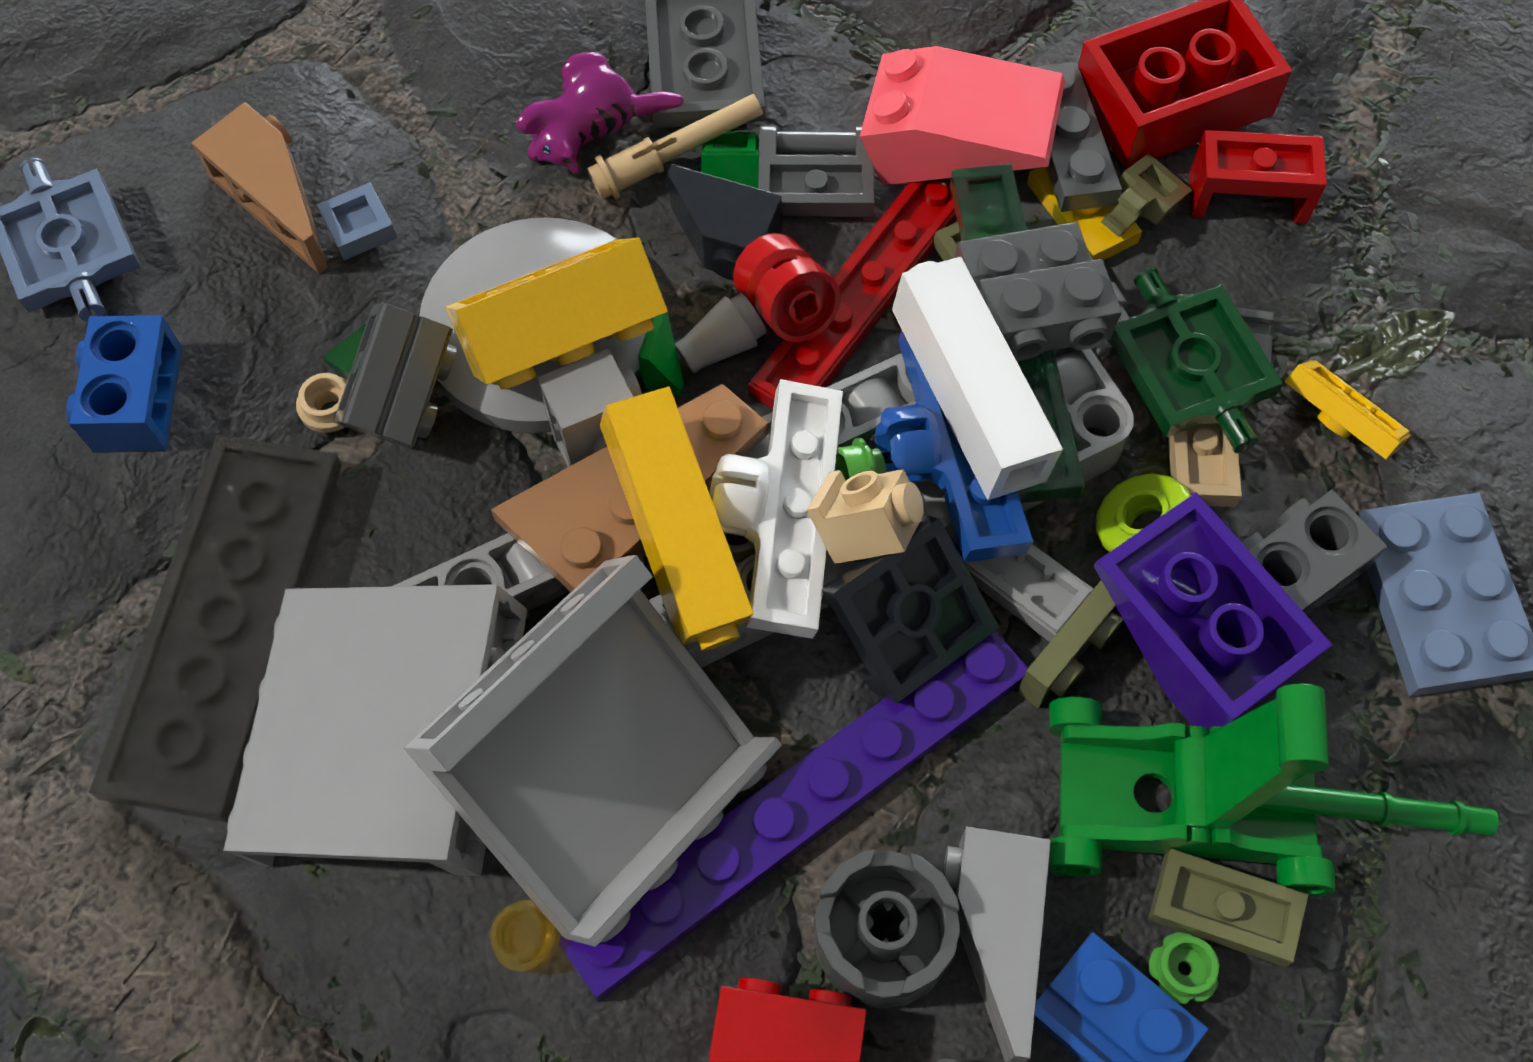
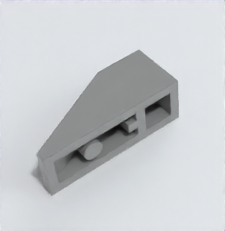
(1000, 916)

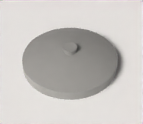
(490, 261)

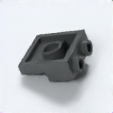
(1043, 289)

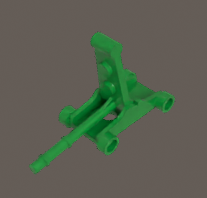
(1232, 789)

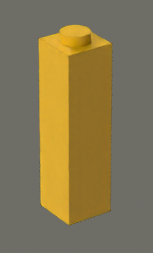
(676, 519)

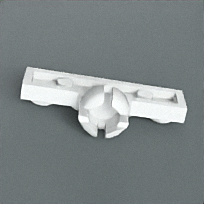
(770, 502)

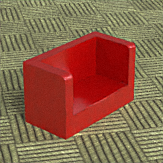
(1258, 166)

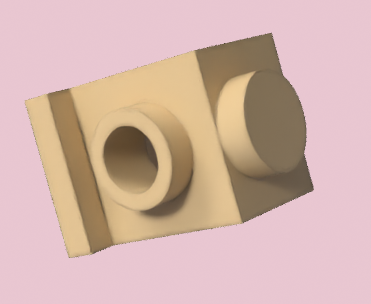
(866, 514)

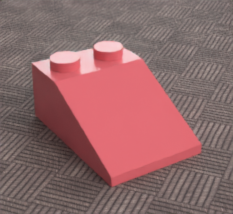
(958, 111)

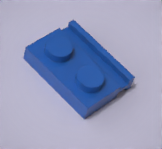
(1113, 1012)

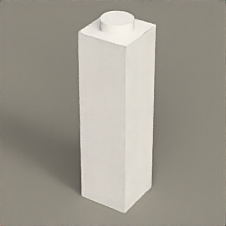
(975, 378)

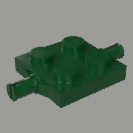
(1194, 360)

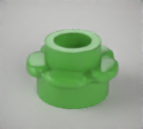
(859, 459)
(1198, 955)

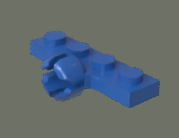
(927, 449)

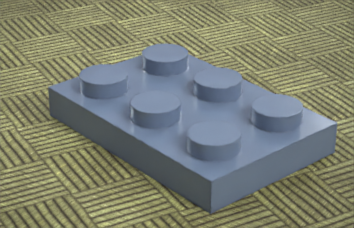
(1448, 596)

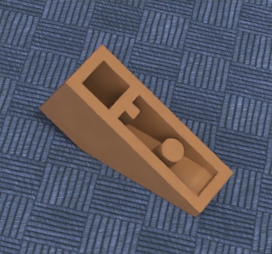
(255, 167)

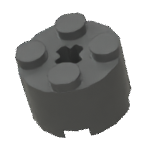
(894, 887)

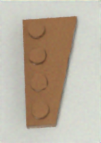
(582, 512)

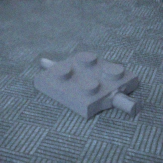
(63, 240)

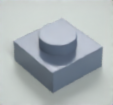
(357, 221)

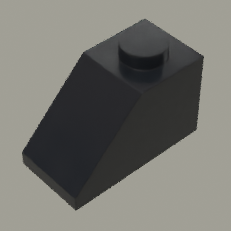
(721, 216)

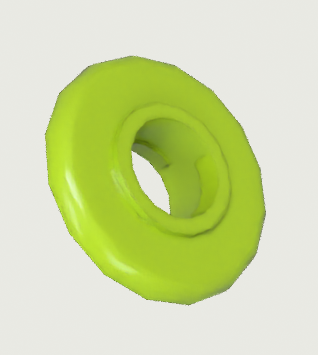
(1130, 500)

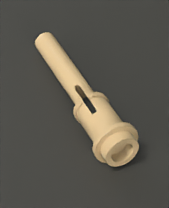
(648, 158)

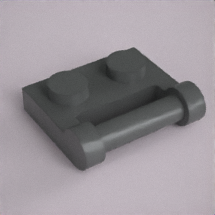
(817, 182)

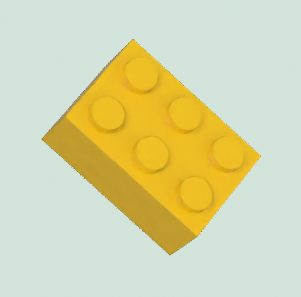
(557, 312)

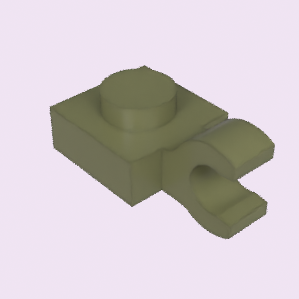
(1146, 192)

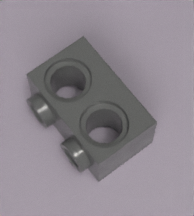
(1308, 570)

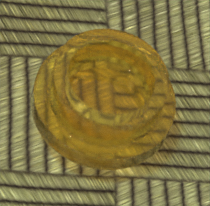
(523, 937)

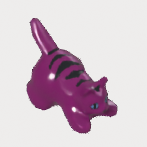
(592, 106)

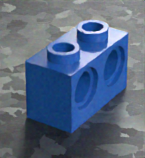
(129, 367)

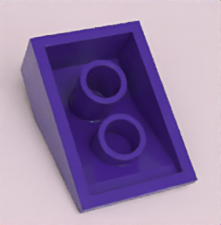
(1208, 615)

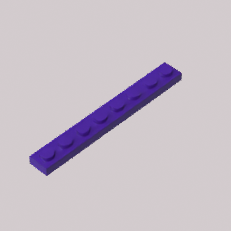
(799, 809)

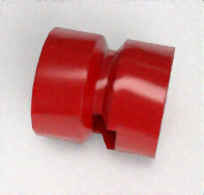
(787, 287)

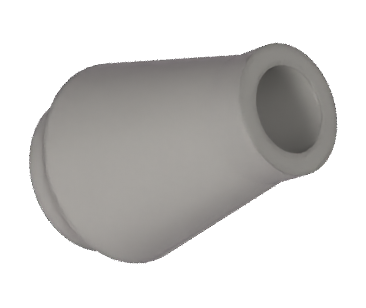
(722, 333)

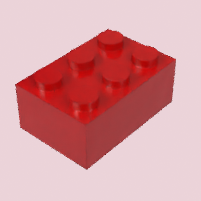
(1181, 75)

